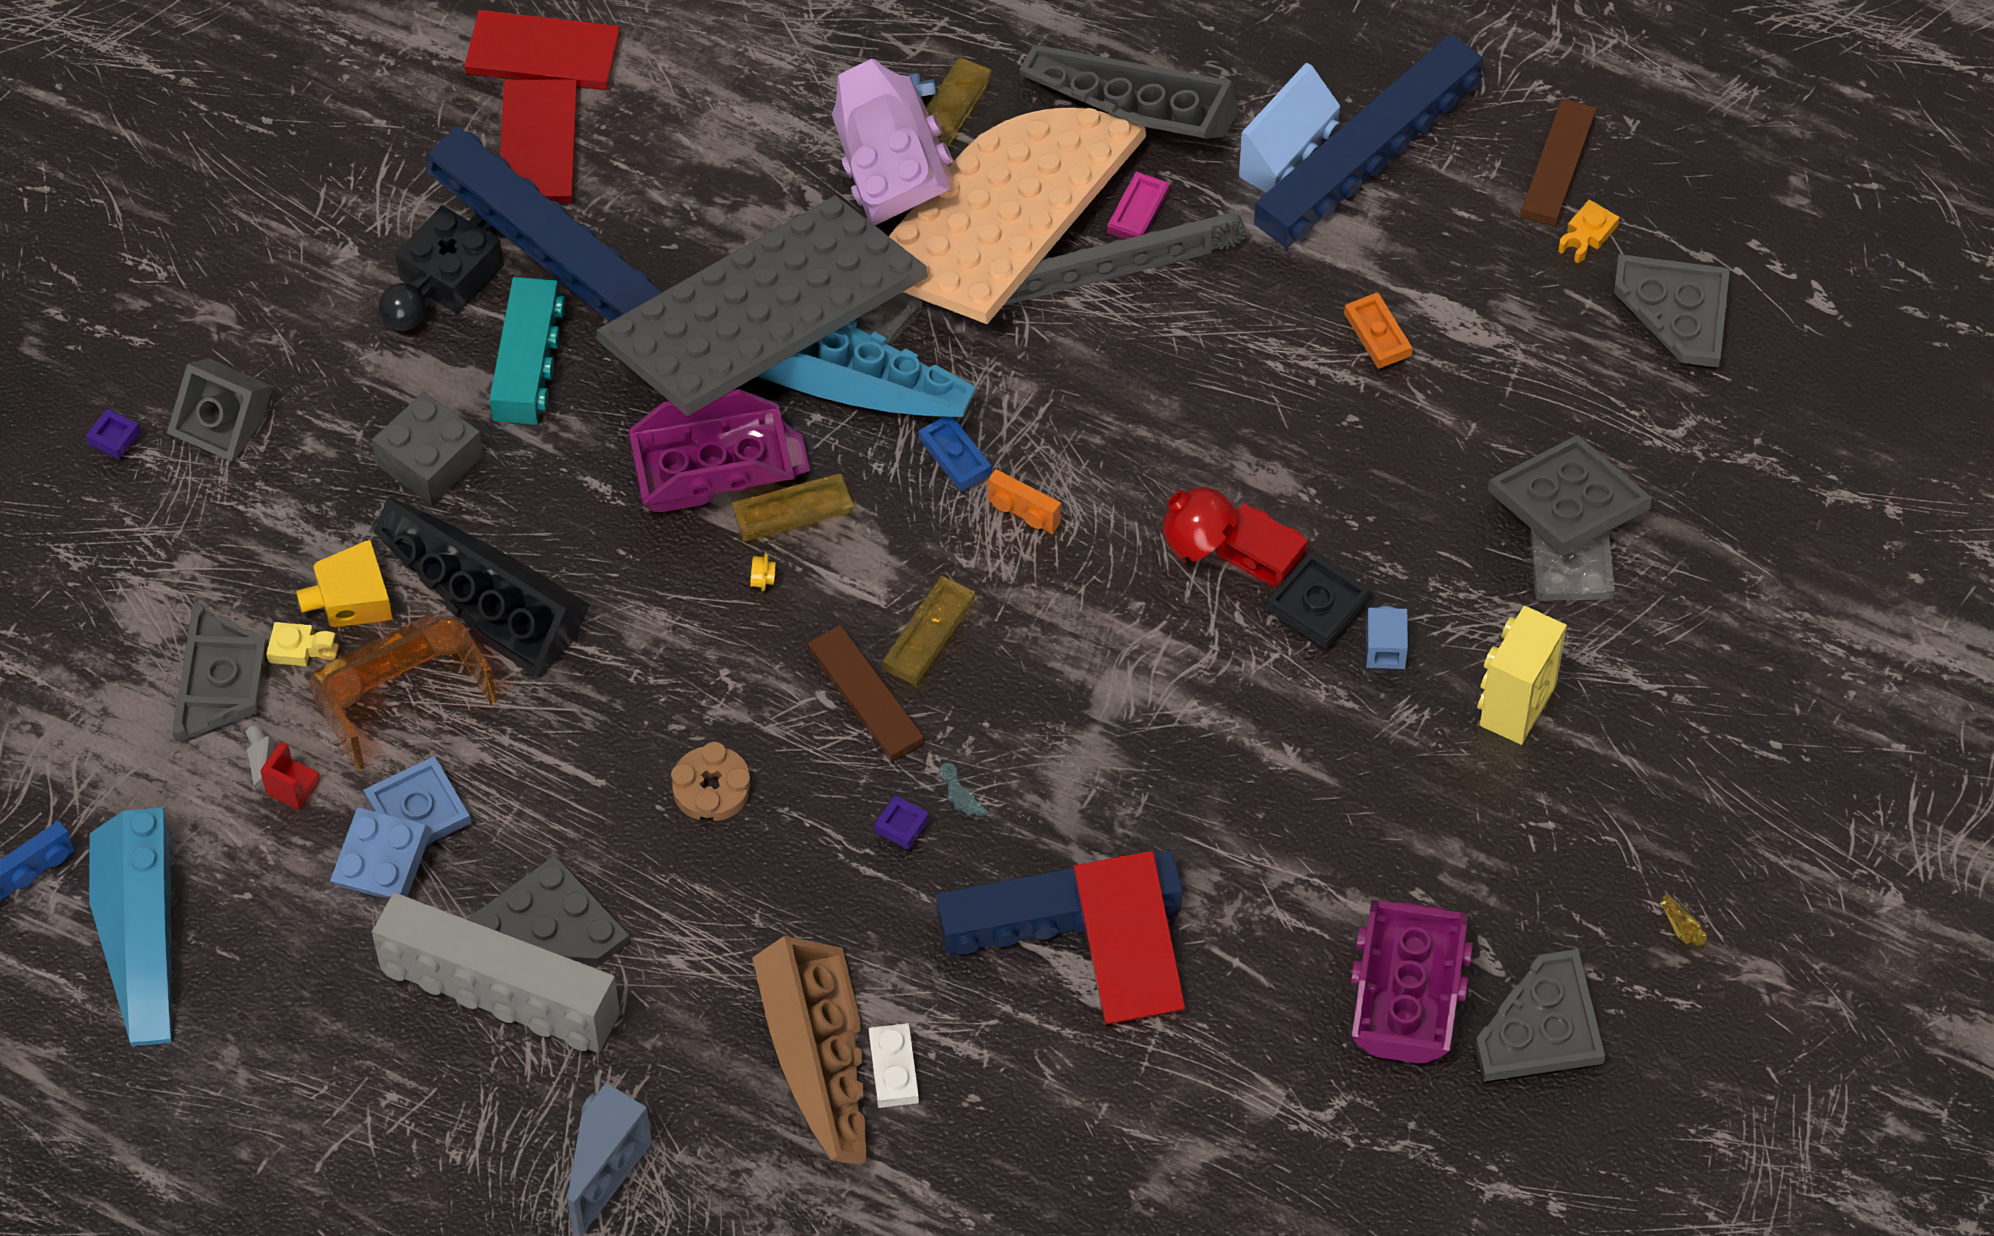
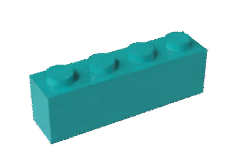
(526, 351)

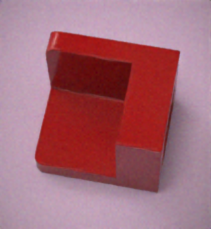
(287, 778)

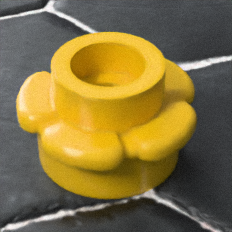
(762, 572)

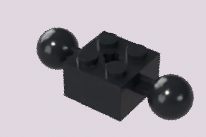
(441, 261)

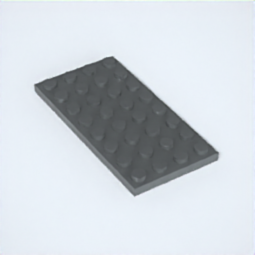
(761, 304)

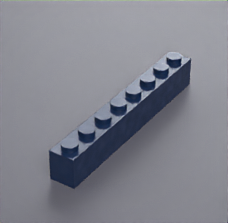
(1368, 141)
(538, 225)

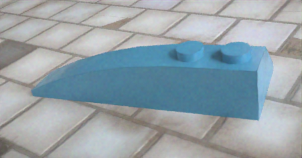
(872, 375)
(134, 917)

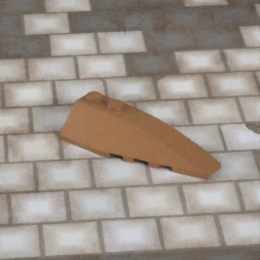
(813, 1033)

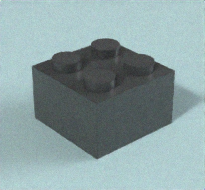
(427, 448)

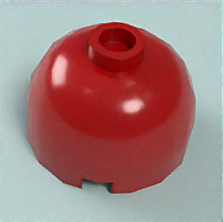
(1196, 522)

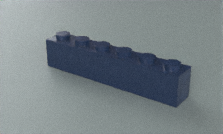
(1028, 908)

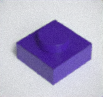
(113, 433)
(901, 822)

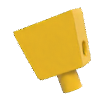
(348, 588)

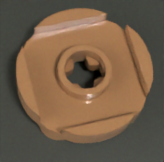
(708, 762)

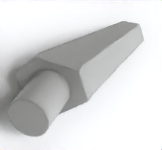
(258, 752)

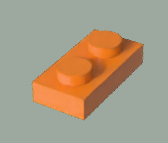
(1378, 330)
(1024, 501)

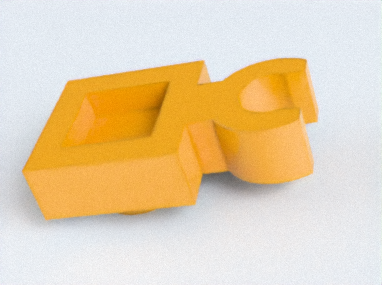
(1588, 227)

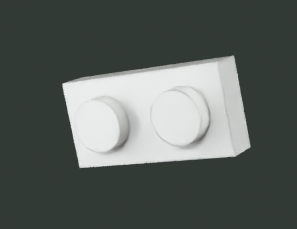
(893, 1065)

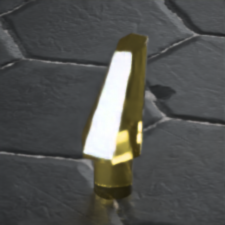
(1683, 923)

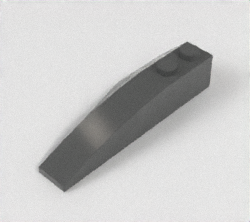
(1137, 91)

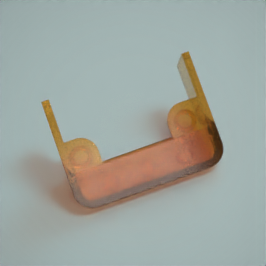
(347, 677)

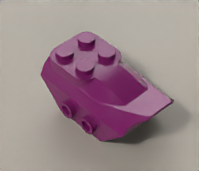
(713, 451)
(1409, 980)

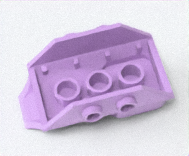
(888, 141)

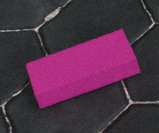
(1138, 206)

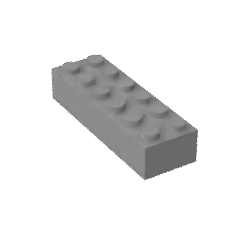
(496, 973)

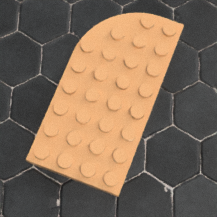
(1011, 204)

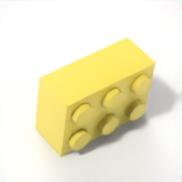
(1521, 674)

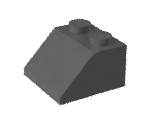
(218, 408)

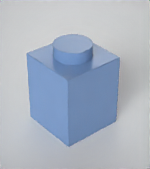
(1386, 638)

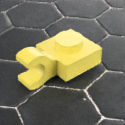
(297, 642)

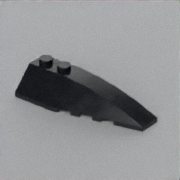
(491, 591)

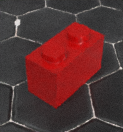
(1262, 546)

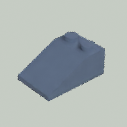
(608, 1146)

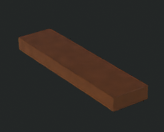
(1558, 162)
(865, 693)

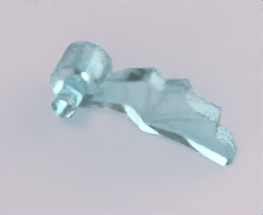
(960, 796)

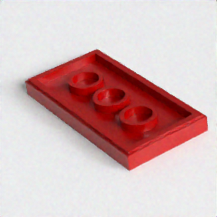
(542, 49)
(541, 134)
(1128, 938)

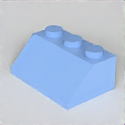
(1288, 129)

